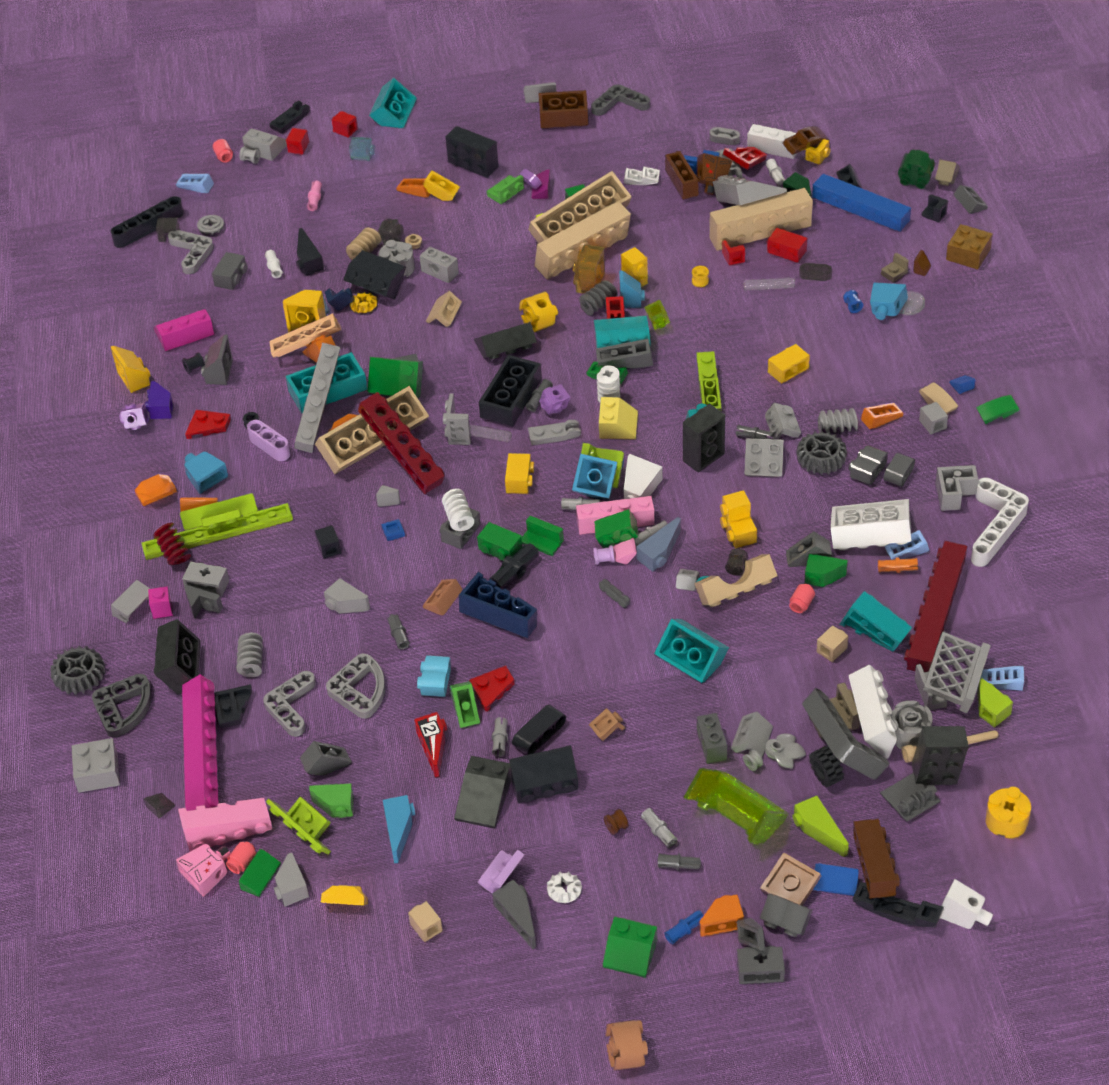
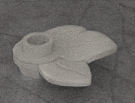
(784, 750)

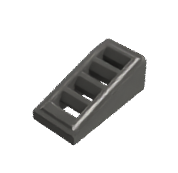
(751, 933)

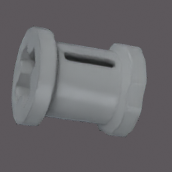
(250, 155)

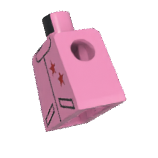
(203, 867)

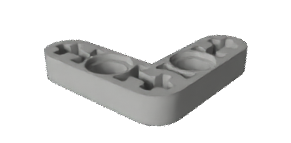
(201, 245)
(283, 701)

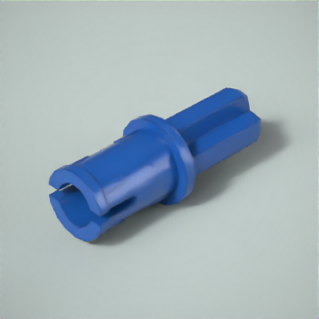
(683, 927)

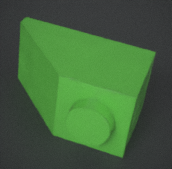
(464, 704)
(333, 799)

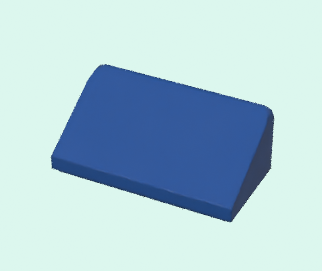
(837, 879)

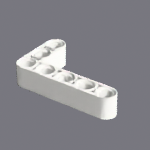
(1012, 510)

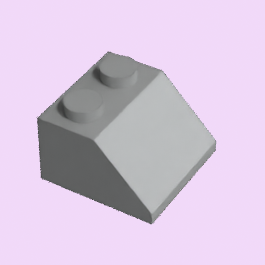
(267, 144)

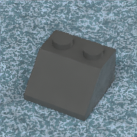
(218, 362)

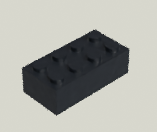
(510, 390)

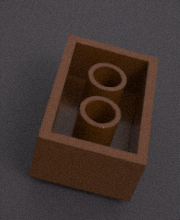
(563, 109)

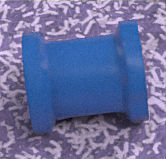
(852, 301)

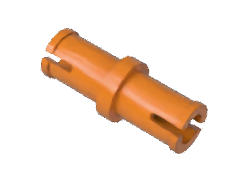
(897, 565)

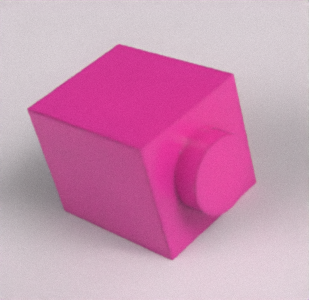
(160, 602)

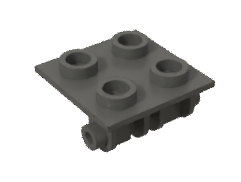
(910, 798)

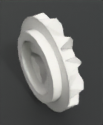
(557, 893)

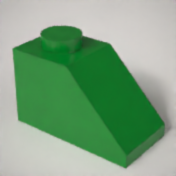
(824, 570)

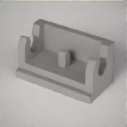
(129, 601)

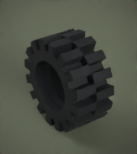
(826, 766)

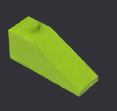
(819, 825)

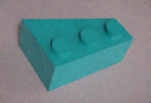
(876, 621)

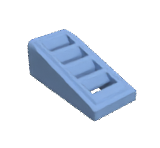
(196, 182)
(915, 549)
(1006, 672)

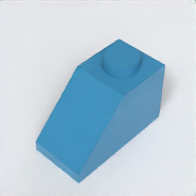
(631, 291)

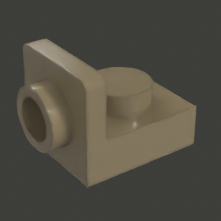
(895, 269)

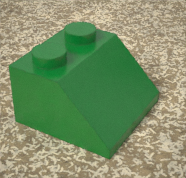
(630, 947)

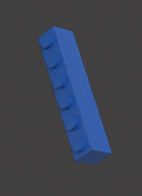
(861, 202)

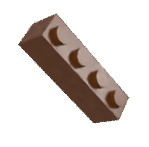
(875, 859)

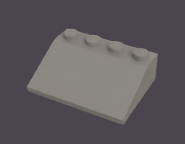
(743, 191)

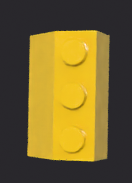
(303, 309)

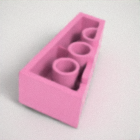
(224, 822)

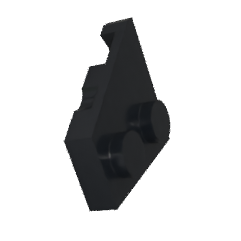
(232, 705)

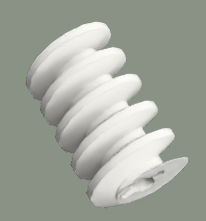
(608, 382)
(457, 510)

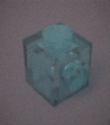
(361, 148)

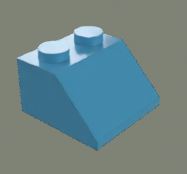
(594, 477)

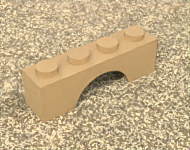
(757, 571)

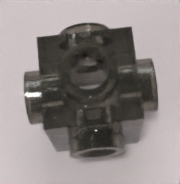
(390, 230)

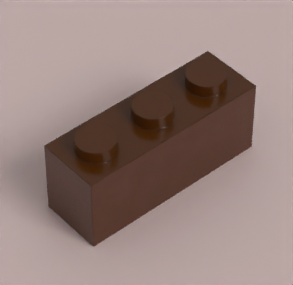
(681, 175)

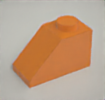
(721, 916)

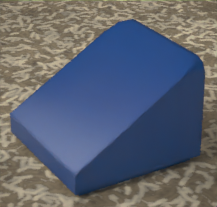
(963, 383)

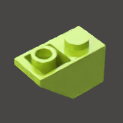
(992, 704)

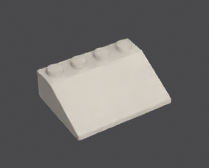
(871, 524)

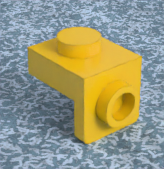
(818, 154)

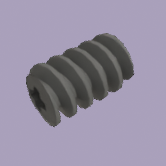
(596, 297)

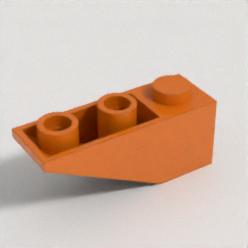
(313, 349)

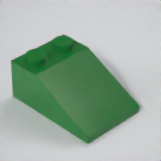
(392, 375)

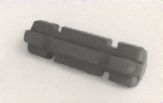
(614, 593)

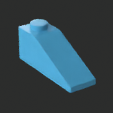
(399, 823)

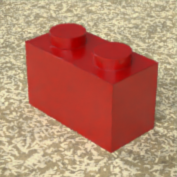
(787, 245)

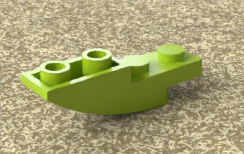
(708, 379)

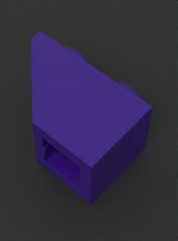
(159, 402)

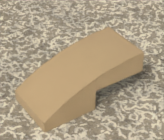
(934, 393)

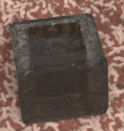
(158, 804)

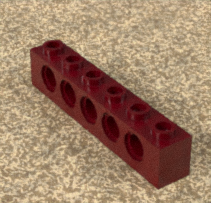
(424, 480)

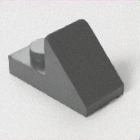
(201, 599)

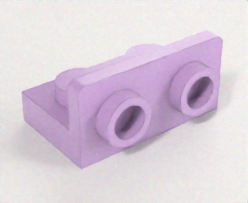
(499, 870)

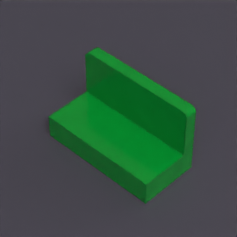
(543, 535)

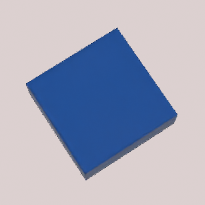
(393, 530)

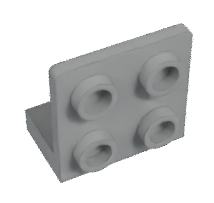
(457, 425)
(764, 457)

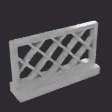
(970, 675)

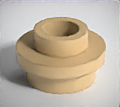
(414, 240)

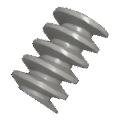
(838, 419)
(249, 655)

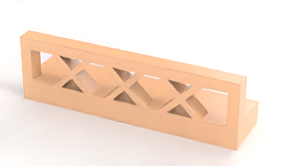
(304, 335)

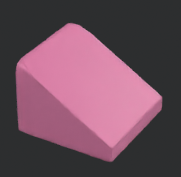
(625, 551)

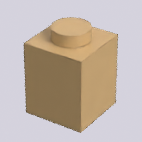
(832, 643)
(425, 921)

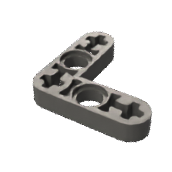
(619, 93)

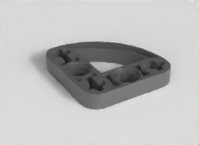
(108, 703)

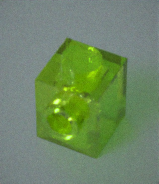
(657, 315)

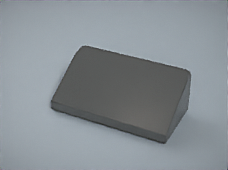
(970, 199)

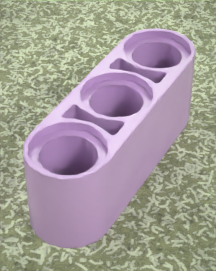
(268, 440)

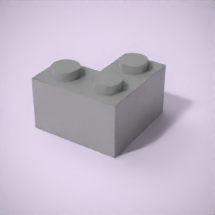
(953, 483)

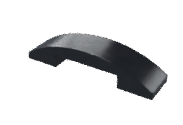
(898, 909)

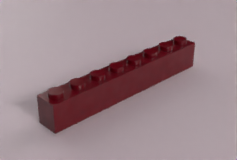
(937, 605)

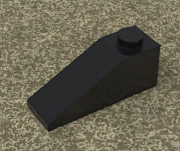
(307, 254)

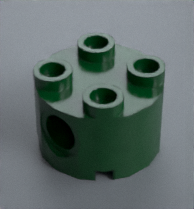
(916, 168)

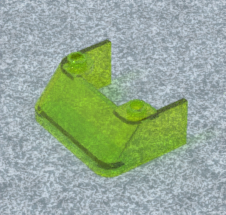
(737, 802)

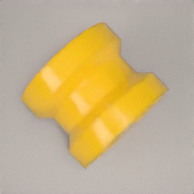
(700, 276)

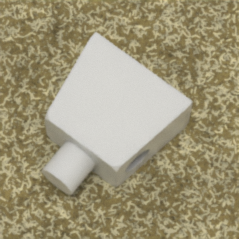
(964, 906)

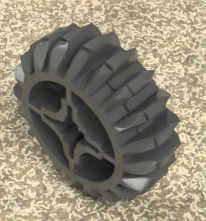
(821, 450)
(78, 675)

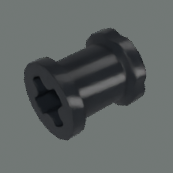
(193, 362)

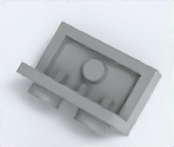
(782, 421)

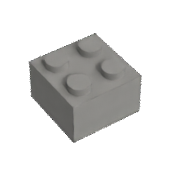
(95, 765)

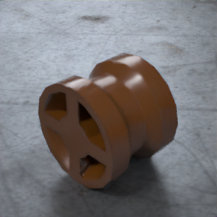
(616, 821)

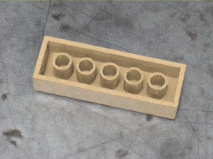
(580, 206)
(760, 218)
(598, 230)
(357, 439)

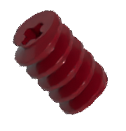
(170, 546)

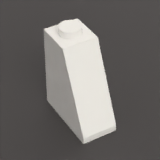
(641, 477)

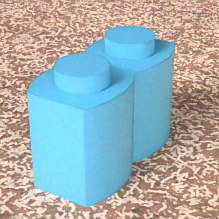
(434, 676)

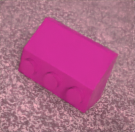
(184, 330)

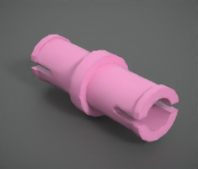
(314, 195)

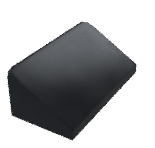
(849, 176)

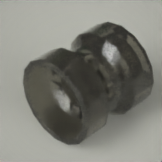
(736, 562)

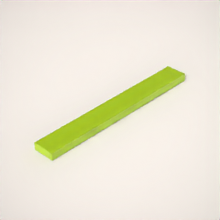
(244, 524)

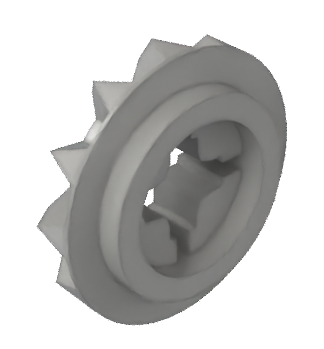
(204, 222)

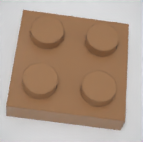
(791, 880)

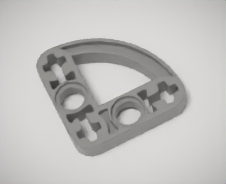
(346, 686)

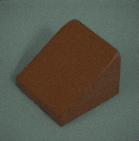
(921, 264)

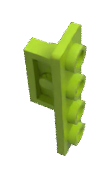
(217, 512)
(305, 820)

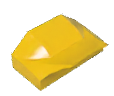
(440, 186)
(344, 895)

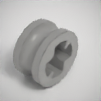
(753, 760)

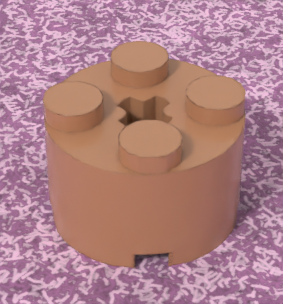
(626, 1044)

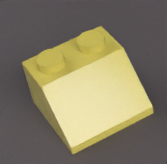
(617, 419)

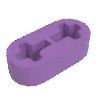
(530, 178)

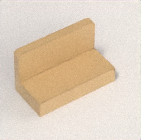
(445, 309)

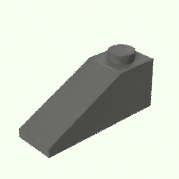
(626, 355)
(514, 907)

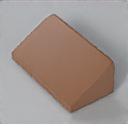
(443, 596)

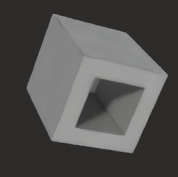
(933, 418)

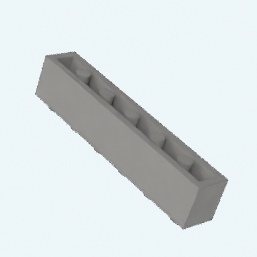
(317, 397)

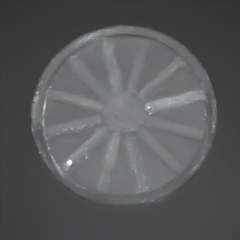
(914, 303)

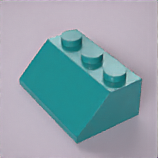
(393, 105)
(621, 330)
(690, 650)

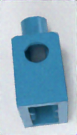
(887, 299)
(204, 470)

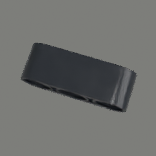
(539, 729)

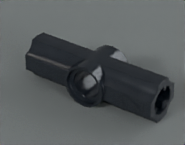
(515, 566)

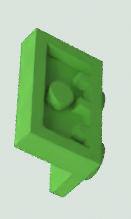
(506, 189)

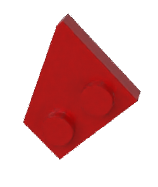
(745, 157)
(207, 423)
(492, 686)

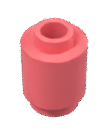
(222, 150)
(801, 598)
(240, 857)

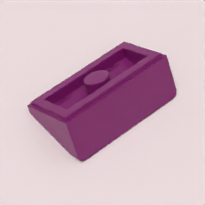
(543, 190)

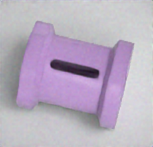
(603, 555)

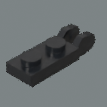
(290, 117)

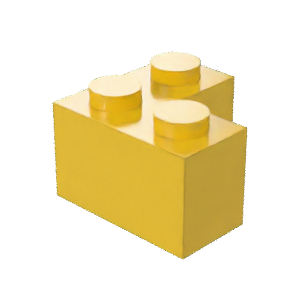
(737, 519)

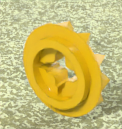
(363, 307)

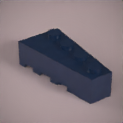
(497, 606)

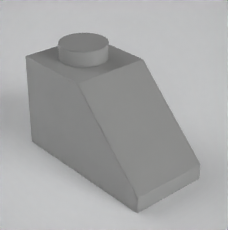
(345, 598)
(290, 882)

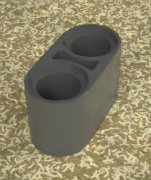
(899, 469)

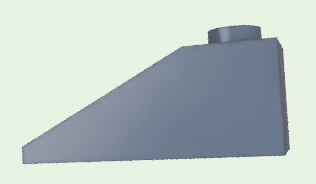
(657, 548)

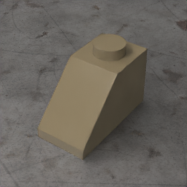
(947, 172)

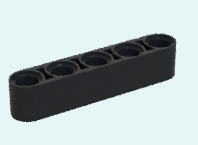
(145, 222)

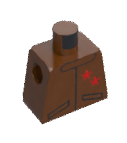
(710, 168)

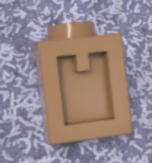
(606, 723)

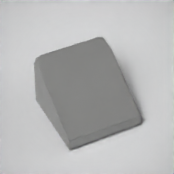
(387, 496)
(686, 579)

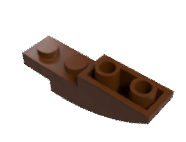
(804, 139)

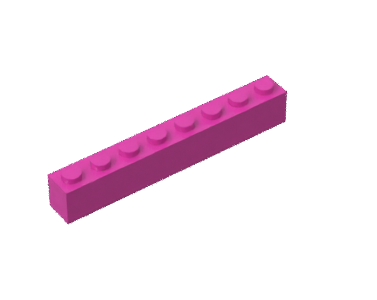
(199, 744)

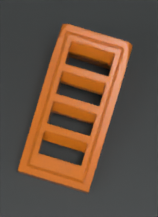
(414, 187)
(880, 415)

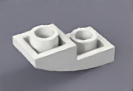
(645, 177)

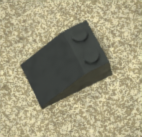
(483, 792)

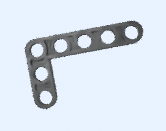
(840, 738)

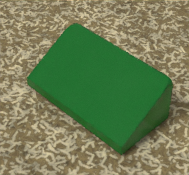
(259, 873)

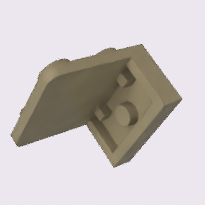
(845, 706)

